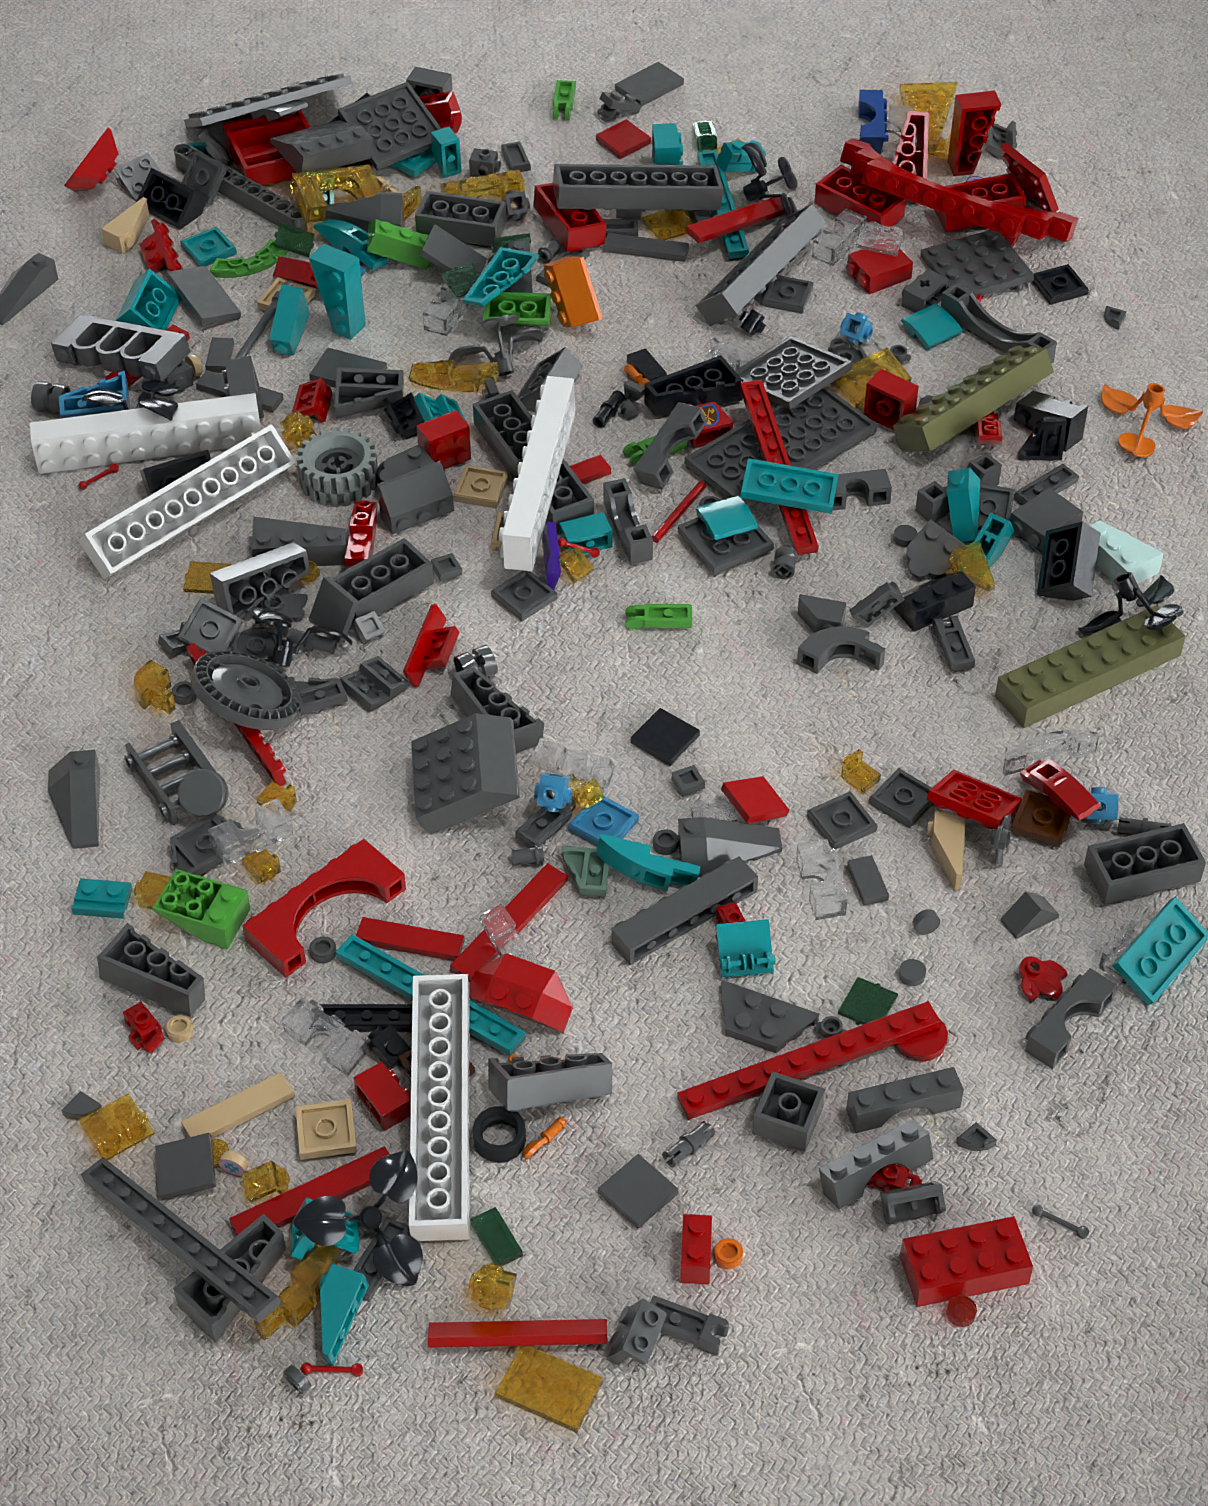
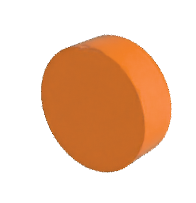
(728, 1253)

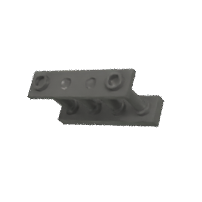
(189, 754)

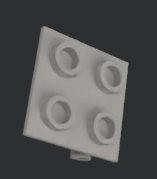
(134, 173)

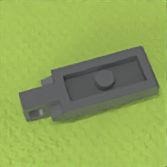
(544, 824)

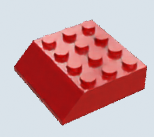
(251, 146)

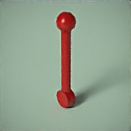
(113, 468)
(594, 551)
(356, 1369)

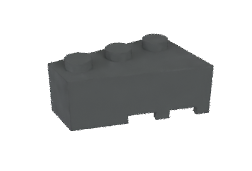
(366, 389)

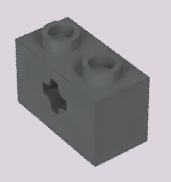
(924, 291)

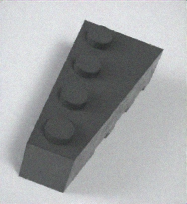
(323, 543)
(258, 578)
(479, 695)
(255, 1251)

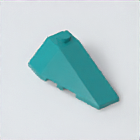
(500, 274)

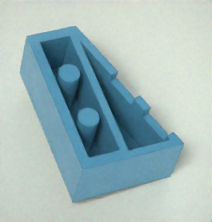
(72, 405)

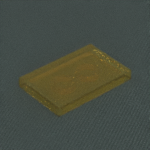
(854, 381)
(549, 1387)

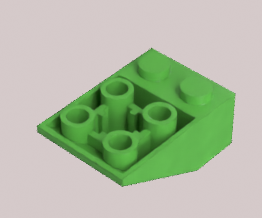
(204, 907)

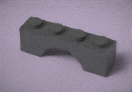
(682, 424)
(933, 498)
(633, 536)
(1087, 996)
(876, 1104)
(847, 1176)

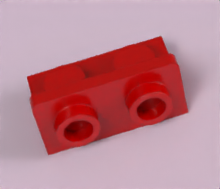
(313, 399)

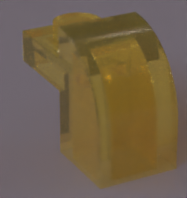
(152, 687)

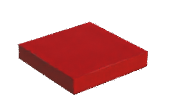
(623, 138)
(755, 799)

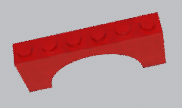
(357, 870)

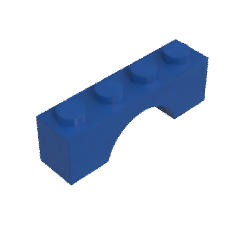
(873, 109)

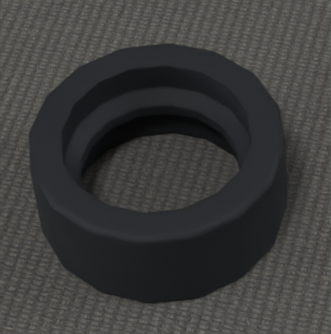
(503, 1152)

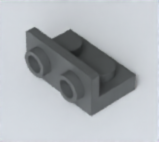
(877, 603)

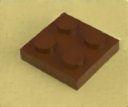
(1040, 819)

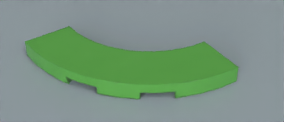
(242, 267)

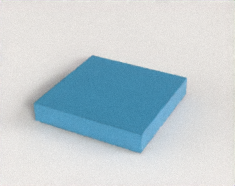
(603, 818)

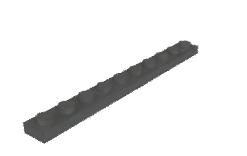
(182, 1240)

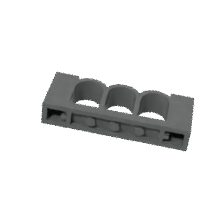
(79, 345)

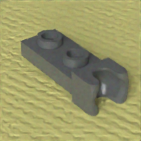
(692, 1325)

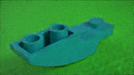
(352, 238)
(637, 863)

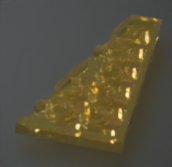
(930, 98)

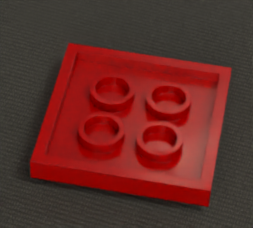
(1030, 178)
(973, 799)

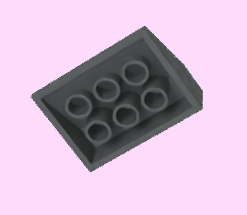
(324, 146)

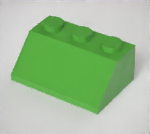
(396, 243)
(531, 308)

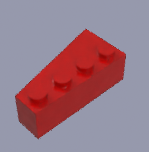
(971, 122)
(913, 144)

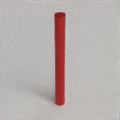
(679, 510)

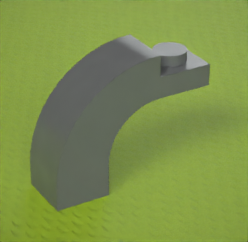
(839, 643)

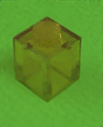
(150, 889)

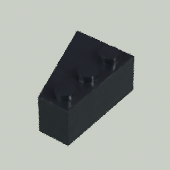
(1038, 405)

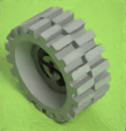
(334, 449)

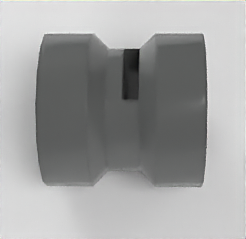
(784, 562)

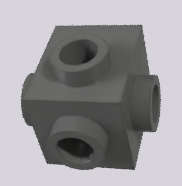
(484, 162)
(521, 202)

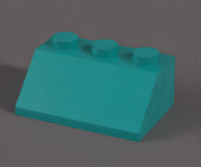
(149, 302)

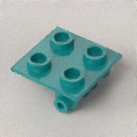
(745, 948)

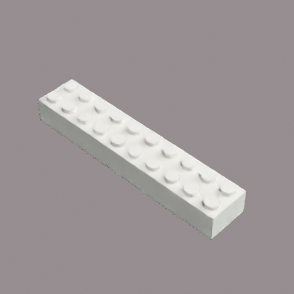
(143, 434)
(537, 474)
(186, 502)
(440, 1107)

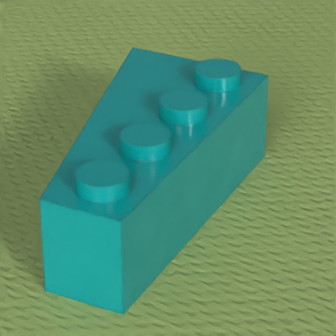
(340, 289)

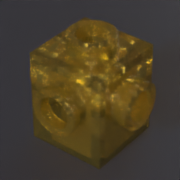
(297, 428)
(492, 1286)

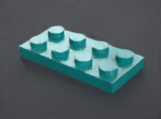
(789, 486)
(1161, 951)

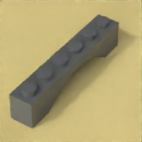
(970, 314)

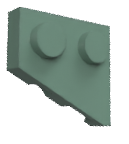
(587, 870)

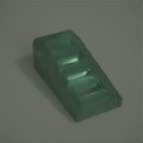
(705, 136)

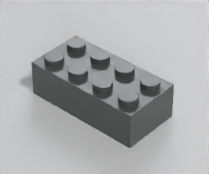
(463, 217)
(387, 578)
(1144, 863)

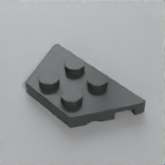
(192, 846)
(761, 1018)

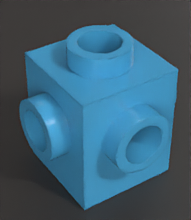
(850, 325)
(559, 785)
(1108, 807)

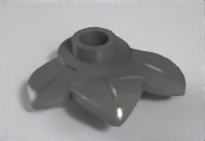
(287, 603)
(1001, 838)

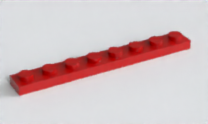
(252, 736)

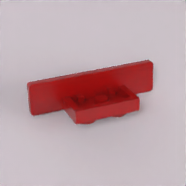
(159, 249)
(431, 647)

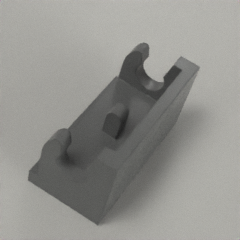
(913, 1202)

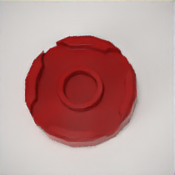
(925, 1046)

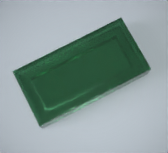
(496, 1237)

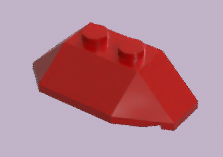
(95, 164)
(523, 991)

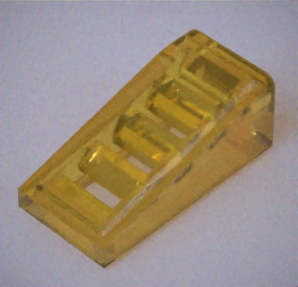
(409, 205)

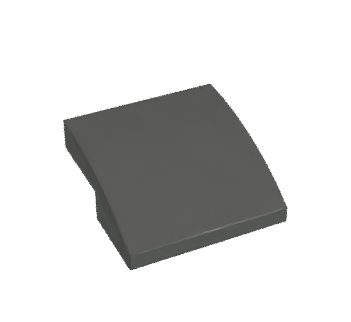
(281, 110)
(374, 683)

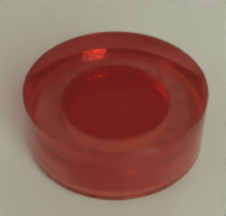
(961, 1311)

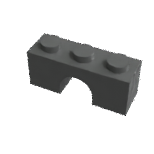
(871, 485)

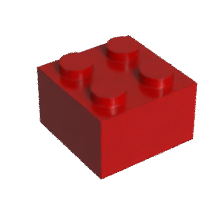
(889, 398)
(446, 439)

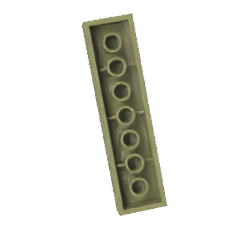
(973, 398)
(1087, 668)

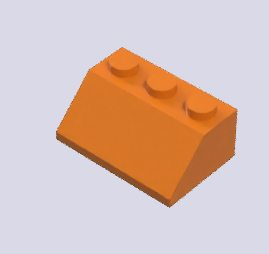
(572, 291)

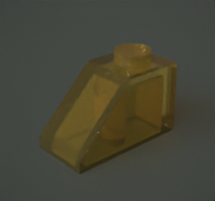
(973, 563)

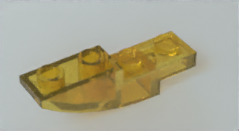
(448, 377)
(303, 1294)

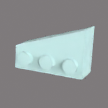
(1124, 553)

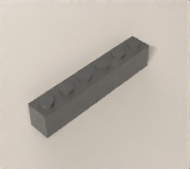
(683, 910)

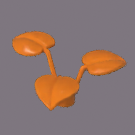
(1121, 402)

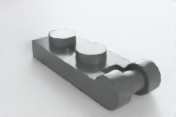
(954, 643)

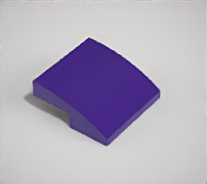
(551, 554)

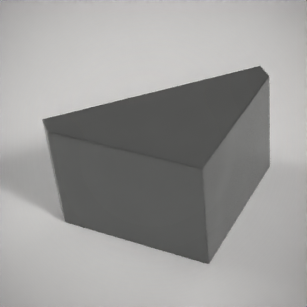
(1028, 914)

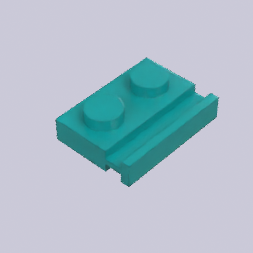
(101, 898)

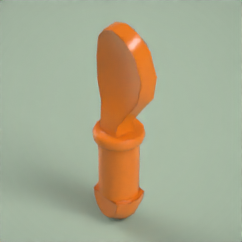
(637, 377)
(546, 1137)

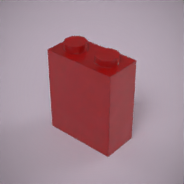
(878, 270)

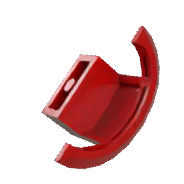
(444, 109)

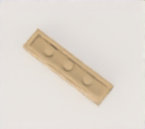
(240, 1107)

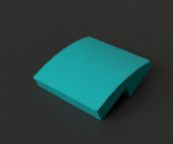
(932, 326)
(434, 408)
(726, 518)

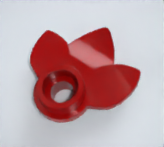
(1043, 980)

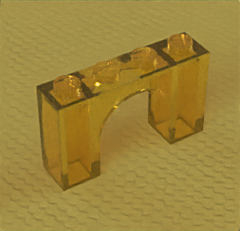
(309, 186)

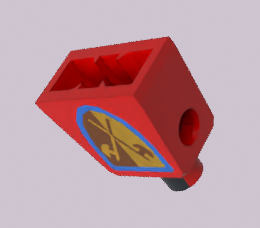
(717, 423)

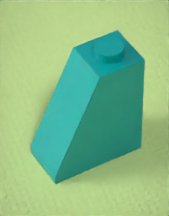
(289, 320)

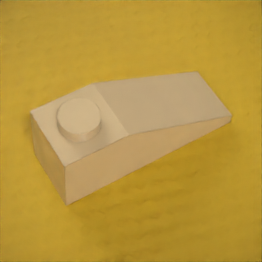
(126, 228)
(948, 844)

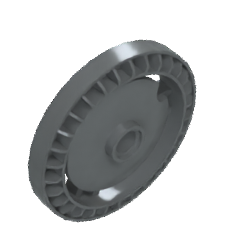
(245, 690)

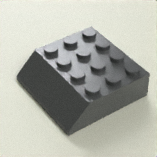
(464, 770)

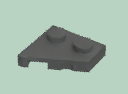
(318, 693)

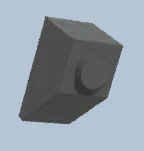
(821, 612)

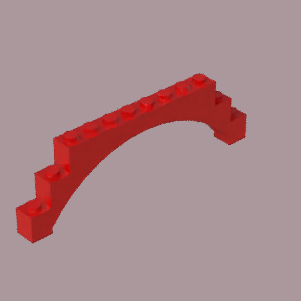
(999, 217)

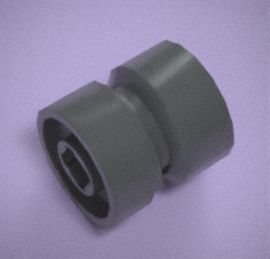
(46, 396)
(481, 658)

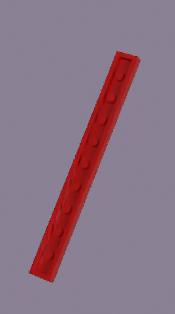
(774, 451)
(809, 1059)

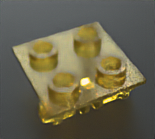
(668, 223)
(117, 1127)

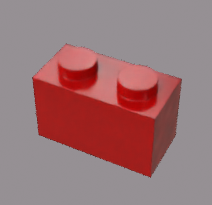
(383, 1095)
(696, 1249)

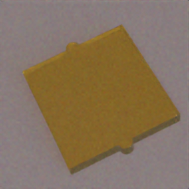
(198, 576)

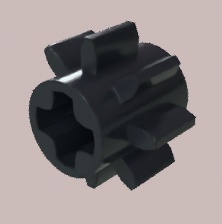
(752, 322)

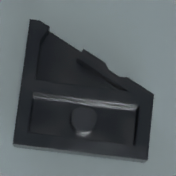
(1045, 441)

